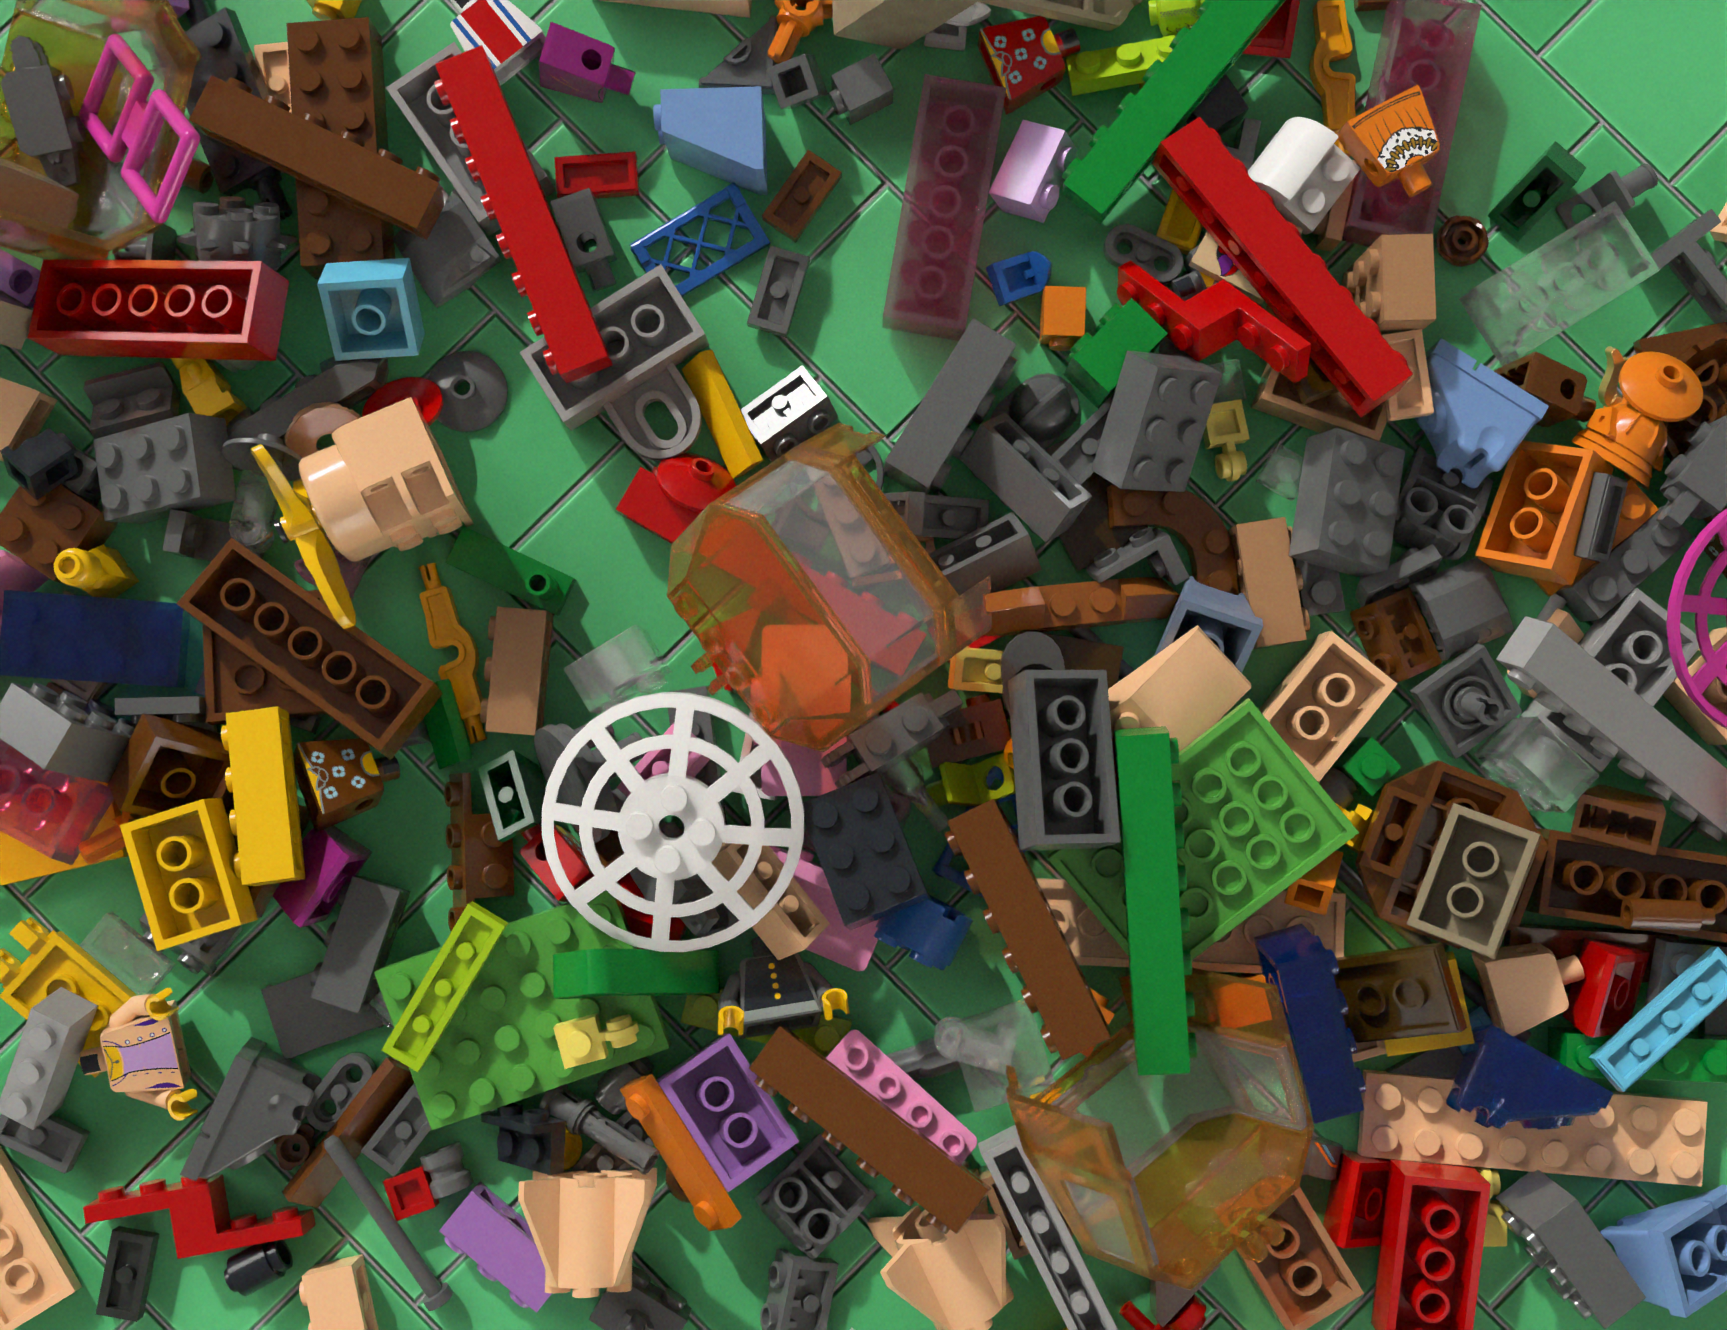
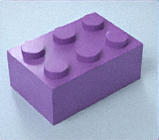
(727, 1111)

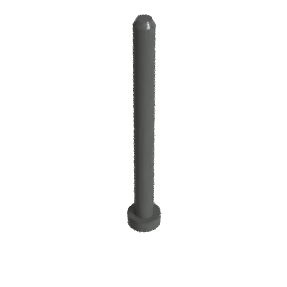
(436, 1293)

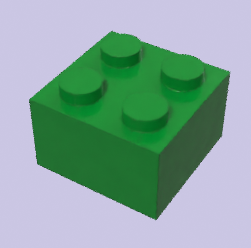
(1098, 360)

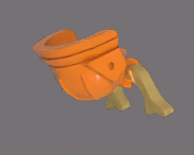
(1621, 432)

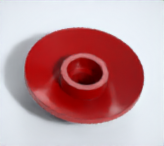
(422, 391)
(693, 480)

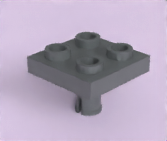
(1466, 700)

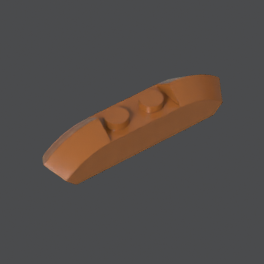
(1079, 605)

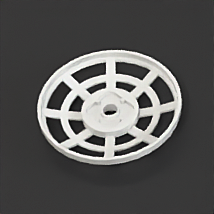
(679, 796)

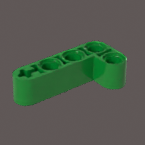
(635, 973)

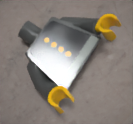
(776, 994)

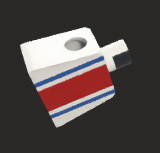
(502, 30)

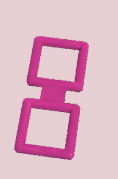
(139, 128)

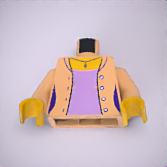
(145, 1054)

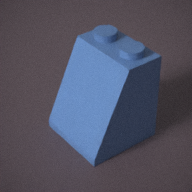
(716, 132)

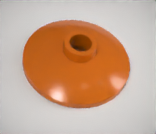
(1660, 386)

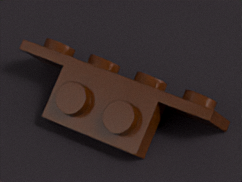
(479, 861)

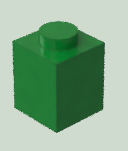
(1367, 765)

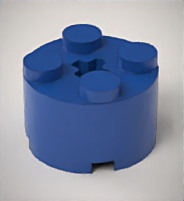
(927, 928)

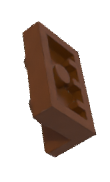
(1396, 636)

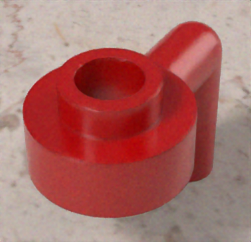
(1189, 1317)

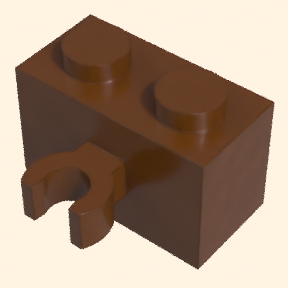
(972, 732)

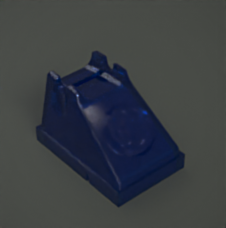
(1518, 1083)

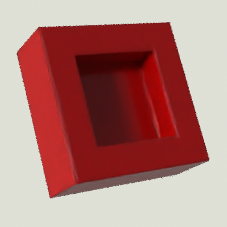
(410, 1192)

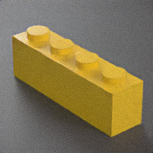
(264, 796)

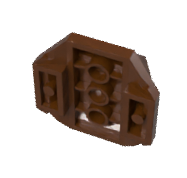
(1410, 825)

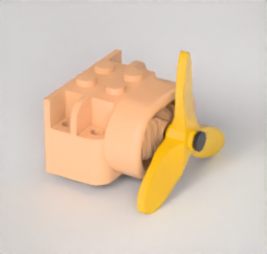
(369, 493)

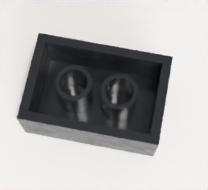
(863, 852)

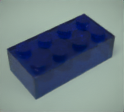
(93, 639)
(1315, 1019)

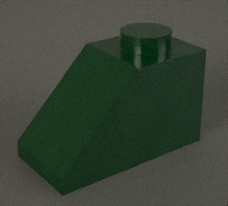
(1537, 191)
(513, 793)

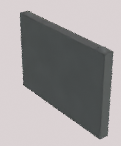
(307, 1023)

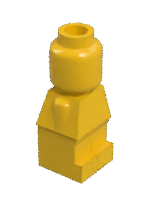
(207, 389)
(97, 571)

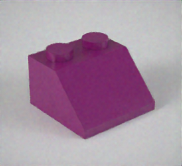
(329, 863)

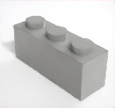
(46, 1057)

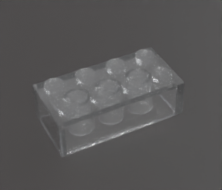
(1559, 284)

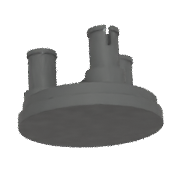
(549, 745)

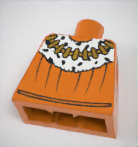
(1394, 141)

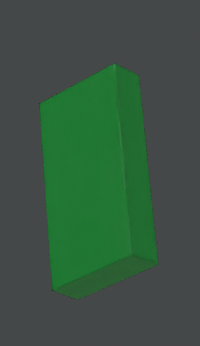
(447, 729)

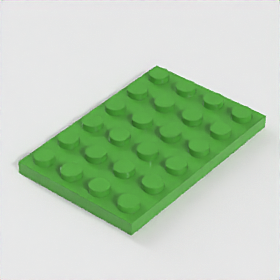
(1248, 828)
(503, 1031)

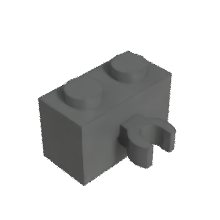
(641, 1308)

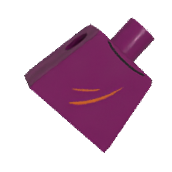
(581, 65)

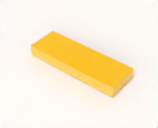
(722, 414)

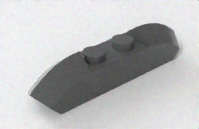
(340, 382)

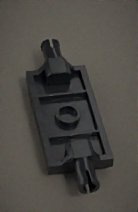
(224, 56)

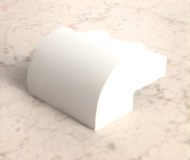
(1303, 171)

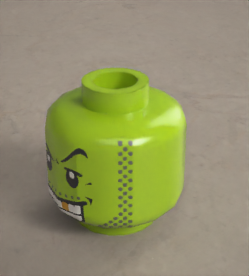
(1173, 14)

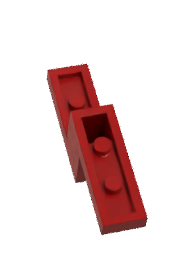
(1215, 320)
(200, 1215)

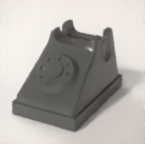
(255, 1105)

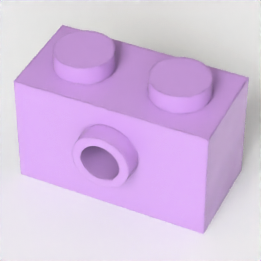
(1033, 171)

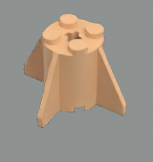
(587, 1226)
(947, 1276)

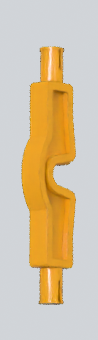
(1332, 45)
(446, 631)

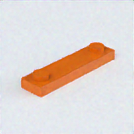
(680, 1152)

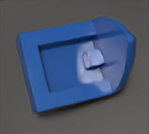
(1019, 277)

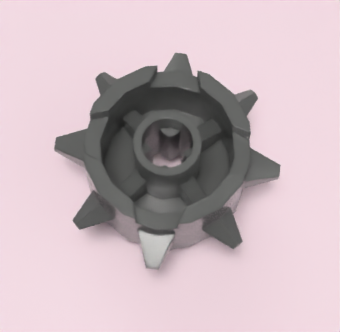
(237, 232)

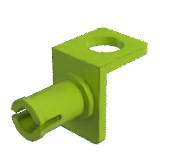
(968, 784)

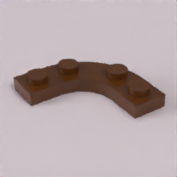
(1189, 520)

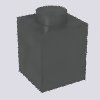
(797, 81)
(861, 89)

